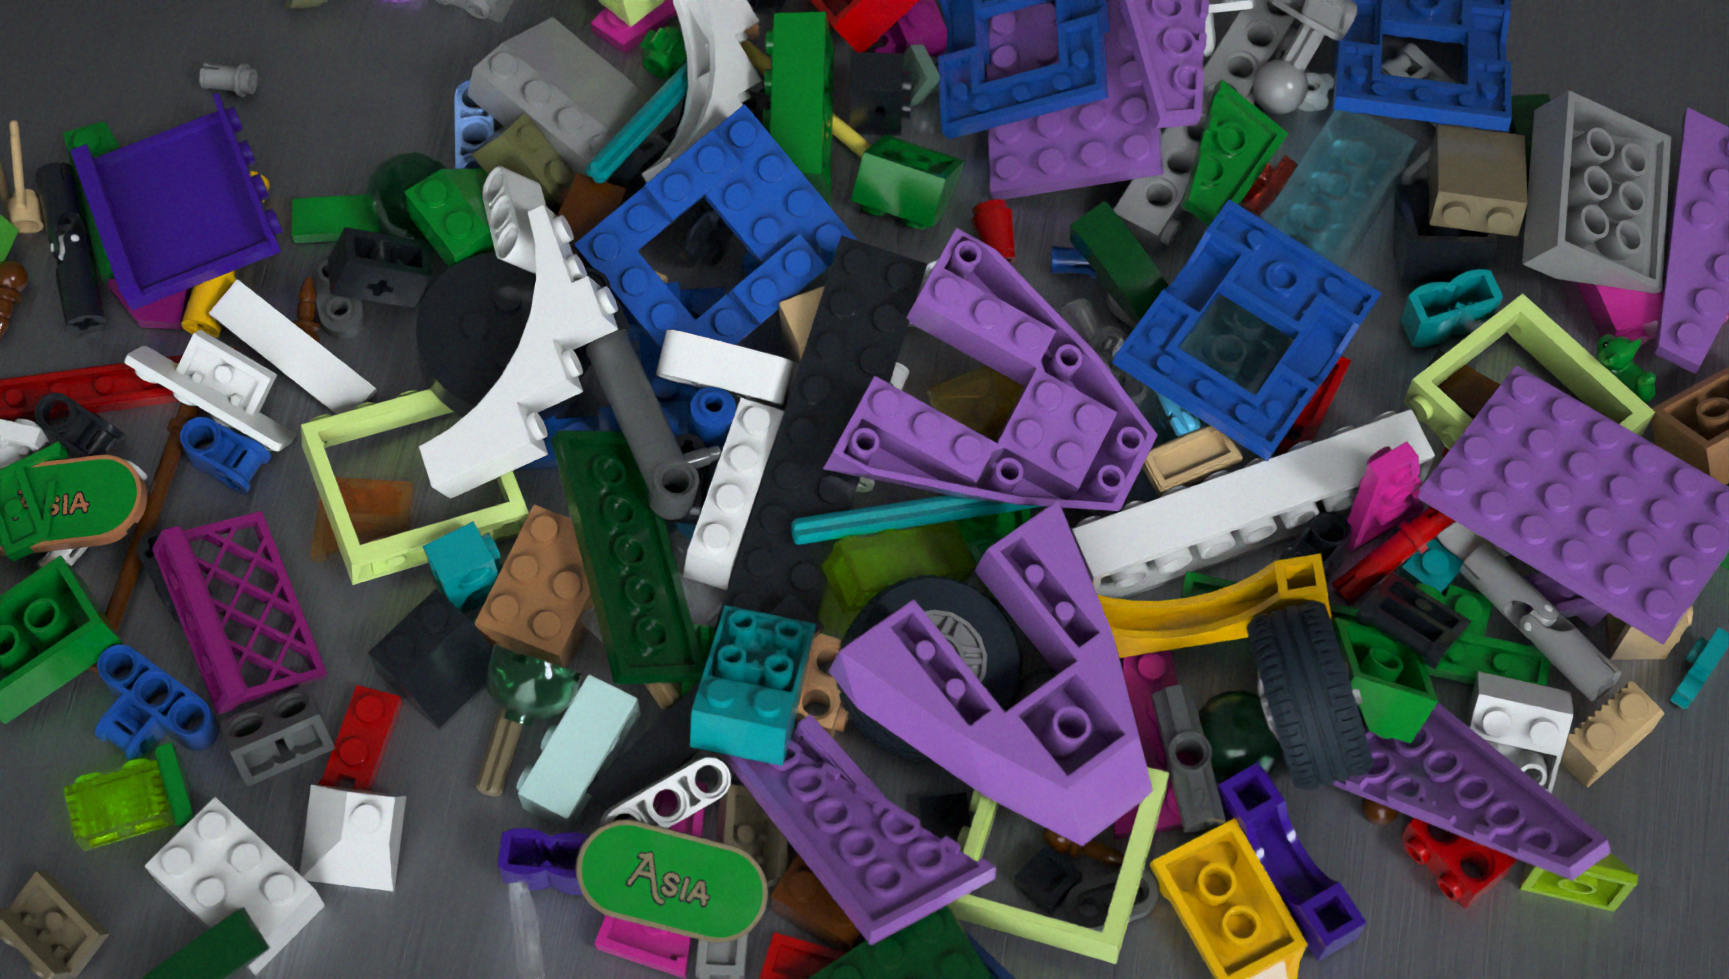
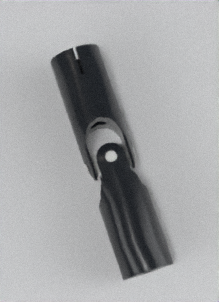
(75, 270)

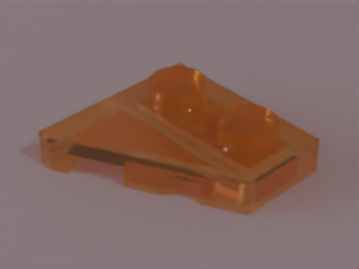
(375, 511)

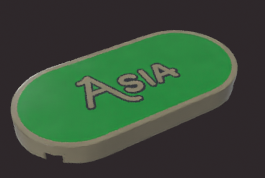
(671, 881)

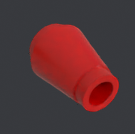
(995, 226)

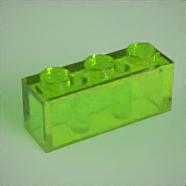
(867, 565)

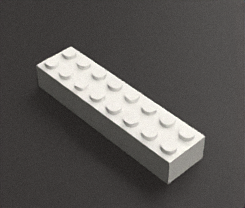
(1237, 510)

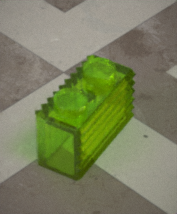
(118, 804)

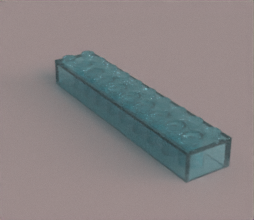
(1325, 208)

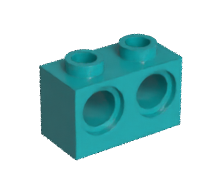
(464, 566)

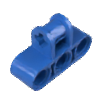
(145, 721)

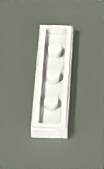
(291, 350)

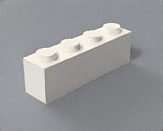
(732, 494)

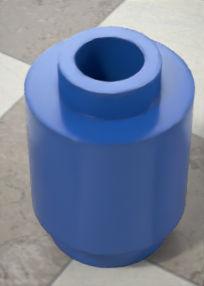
(711, 415)

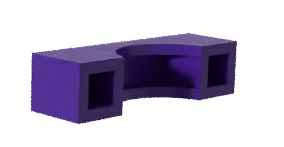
(1313, 899)

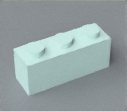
(578, 753)

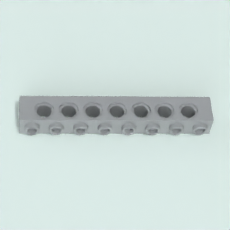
(1234, 55)

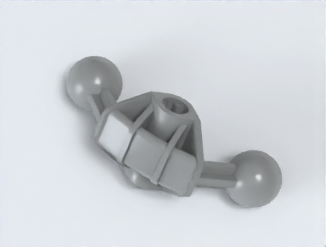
(1281, 83)

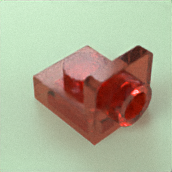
(1269, 185)

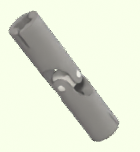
(1544, 625)

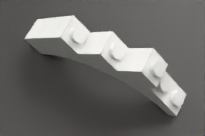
(715, 67)
(544, 370)

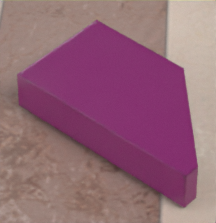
(160, 314)

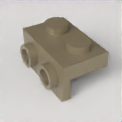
(749, 828)
(51, 928)

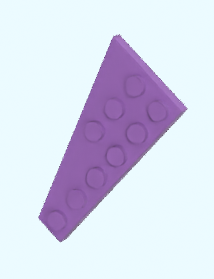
(1169, 53)
(1698, 245)

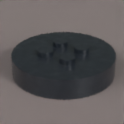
(473, 328)

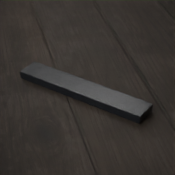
(668, 741)

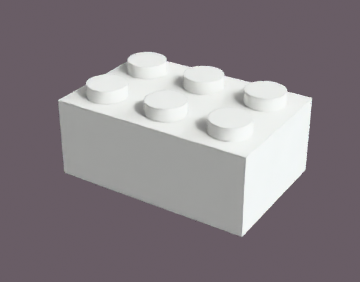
(225, 866)

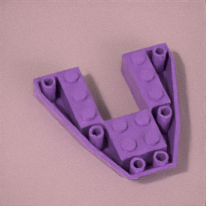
(1068, 433)
(1062, 752)

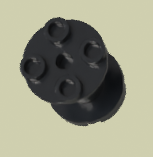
(707, 229)

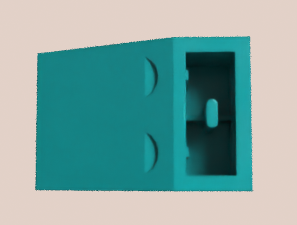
(752, 685)

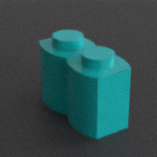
(1450, 308)

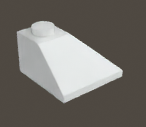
(352, 837)

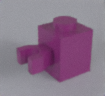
(917, 27)

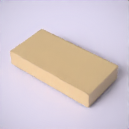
(1190, 459)

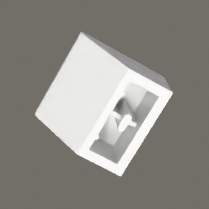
(1522, 723)

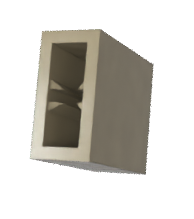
(1477, 180)

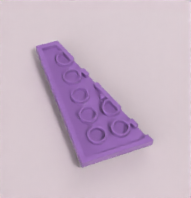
(1478, 793)
(860, 844)

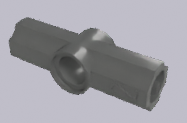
(1192, 785)

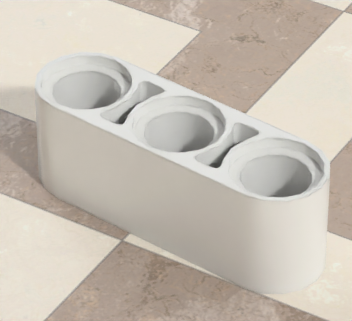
(507, 202)
(726, 366)
(683, 785)

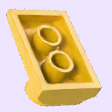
(1230, 906)

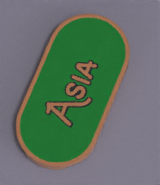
(93, 503)

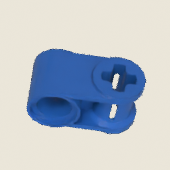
(229, 459)

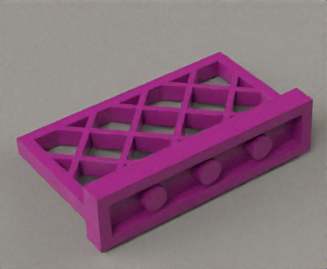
(202, 623)

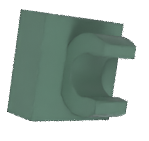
(924, 73)

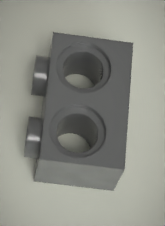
(277, 735)

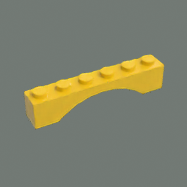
(1217, 615)

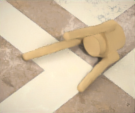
(24, 207)

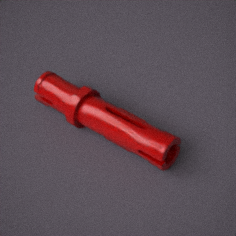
(1392, 553)

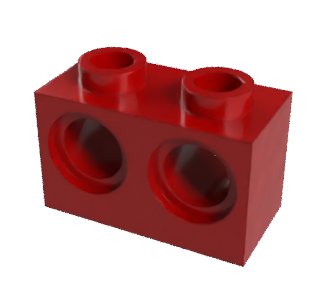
(1445, 861)

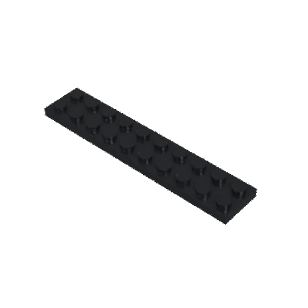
(849, 343)

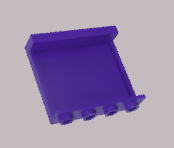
(179, 207)

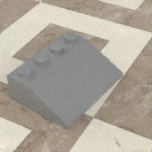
(563, 90)
(1596, 196)

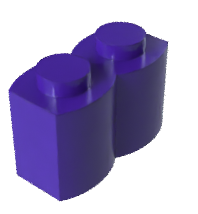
(540, 859)

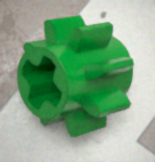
(663, 52)

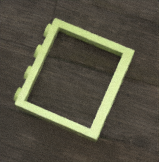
(1550, 347)
(403, 549)
(1050, 931)

